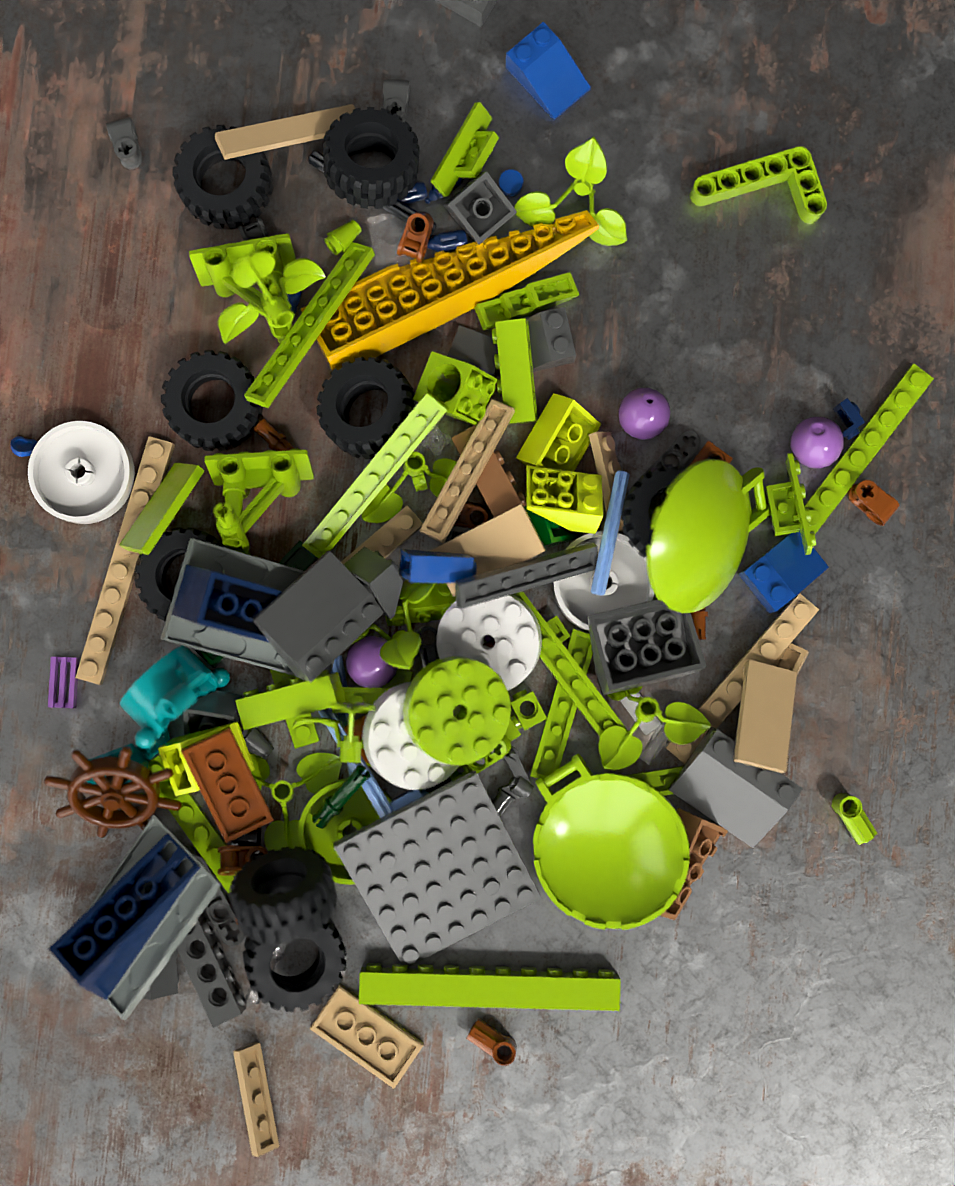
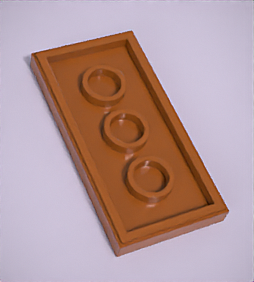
(227, 784)

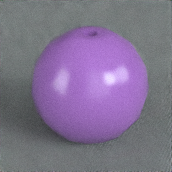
(644, 413)
(817, 442)
(366, 665)

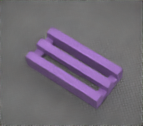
(53, 680)

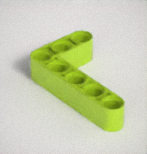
(765, 177)

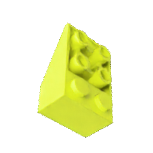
(565, 497)
(172, 757)

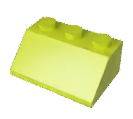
(559, 435)

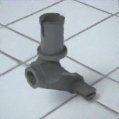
(518, 786)

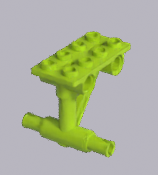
(216, 264)
(238, 473)

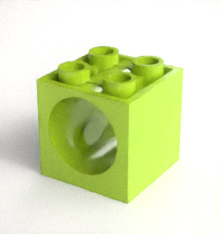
(443, 377)

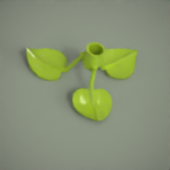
(588, 168)
(253, 267)
(388, 503)
(404, 645)
(682, 726)
(350, 746)
(315, 771)

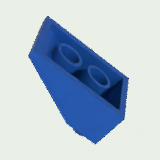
(547, 71)
(782, 572)

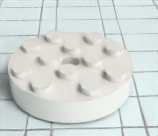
(55, 469)
(627, 583)
(508, 622)
(393, 751)

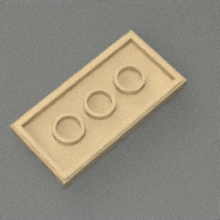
(497, 542)
(765, 716)
(367, 1036)

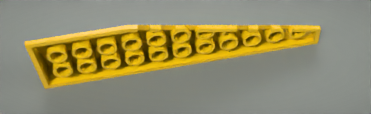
(418, 297)

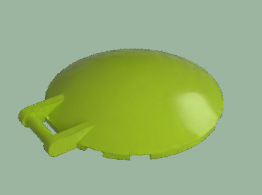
(703, 533)
(609, 848)

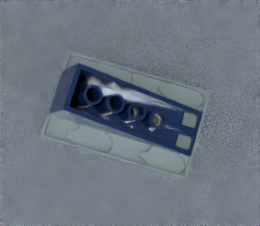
(219, 598)
(137, 919)

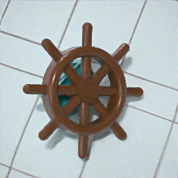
(112, 783)

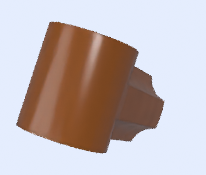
(490, 1040)

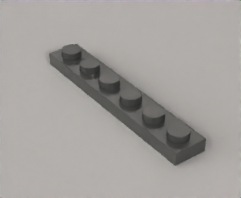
(525, 575)

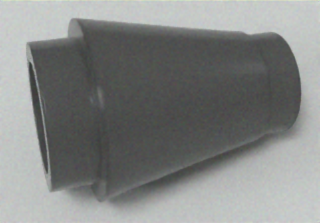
(257, 743)

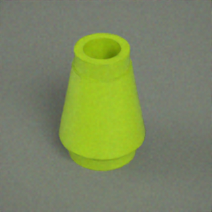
(341, 237)

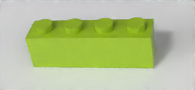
(516, 369)
(290, 700)

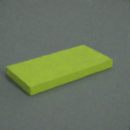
(162, 508)

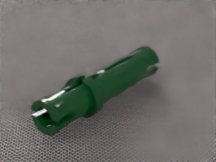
(334, 804)

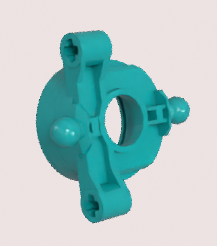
(166, 693)

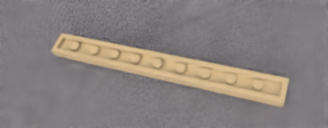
(122, 567)

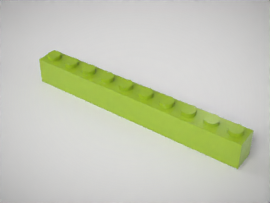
(489, 987)

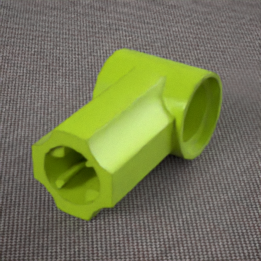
(854, 818)

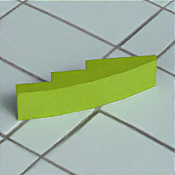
(527, 301)

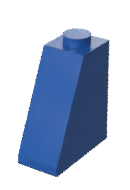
(435, 566)

